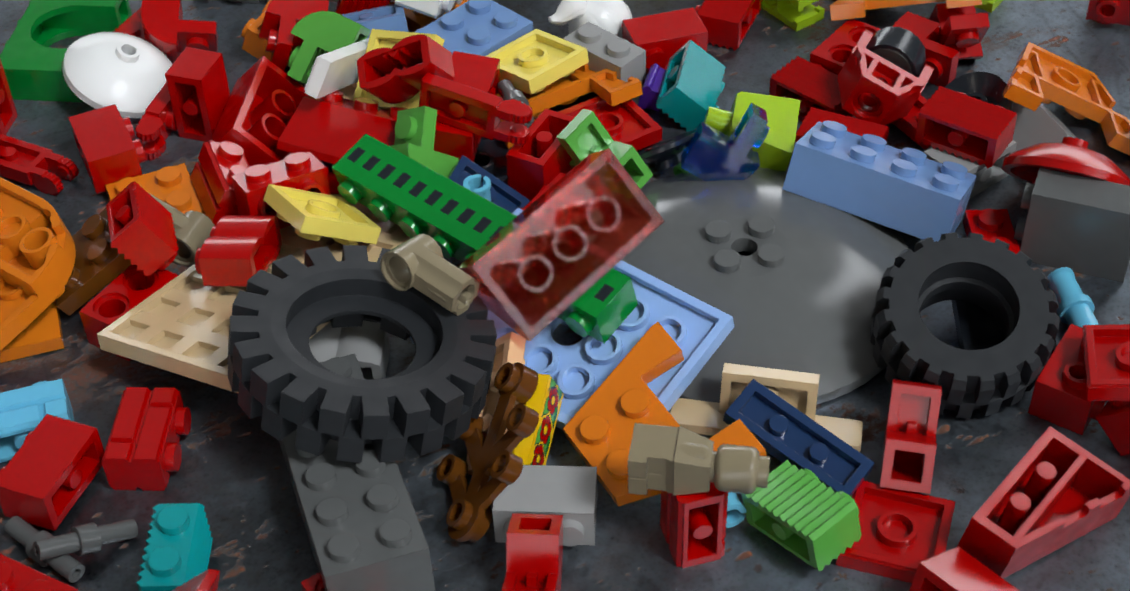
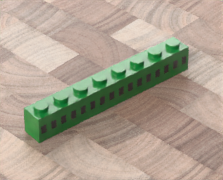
(460, 223)

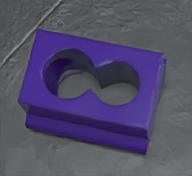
(652, 88)

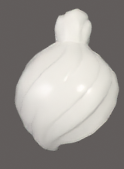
(603, 13)

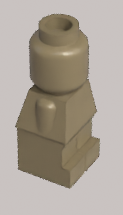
(687, 464)

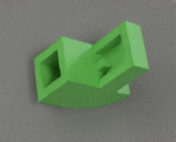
(321, 34)
(587, 136)
(416, 139)

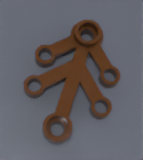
(470, 512)

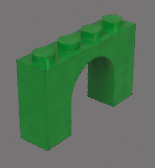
(34, 67)

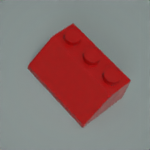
(259, 112)
(335, 124)

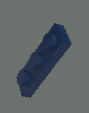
(799, 439)

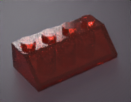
(562, 244)

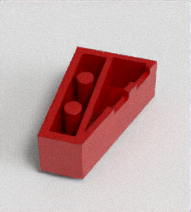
(1044, 505)

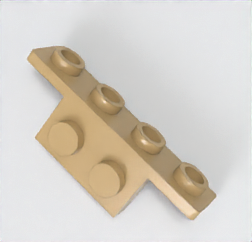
(794, 387)

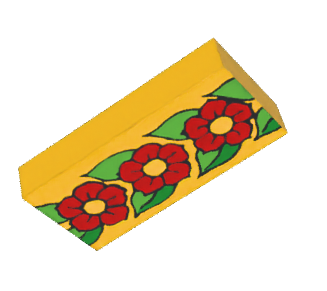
(547, 403)

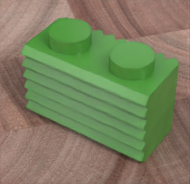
(804, 515)

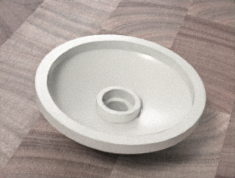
(115, 70)

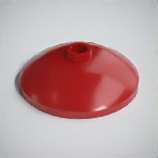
(1067, 157)

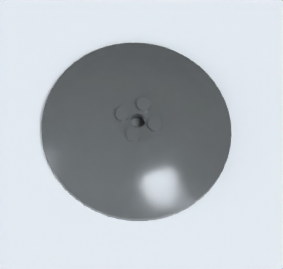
(794, 301)

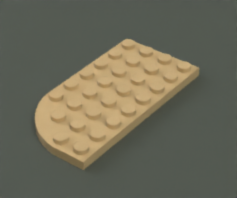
(188, 323)

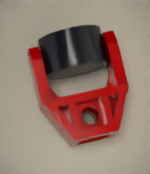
(884, 76)

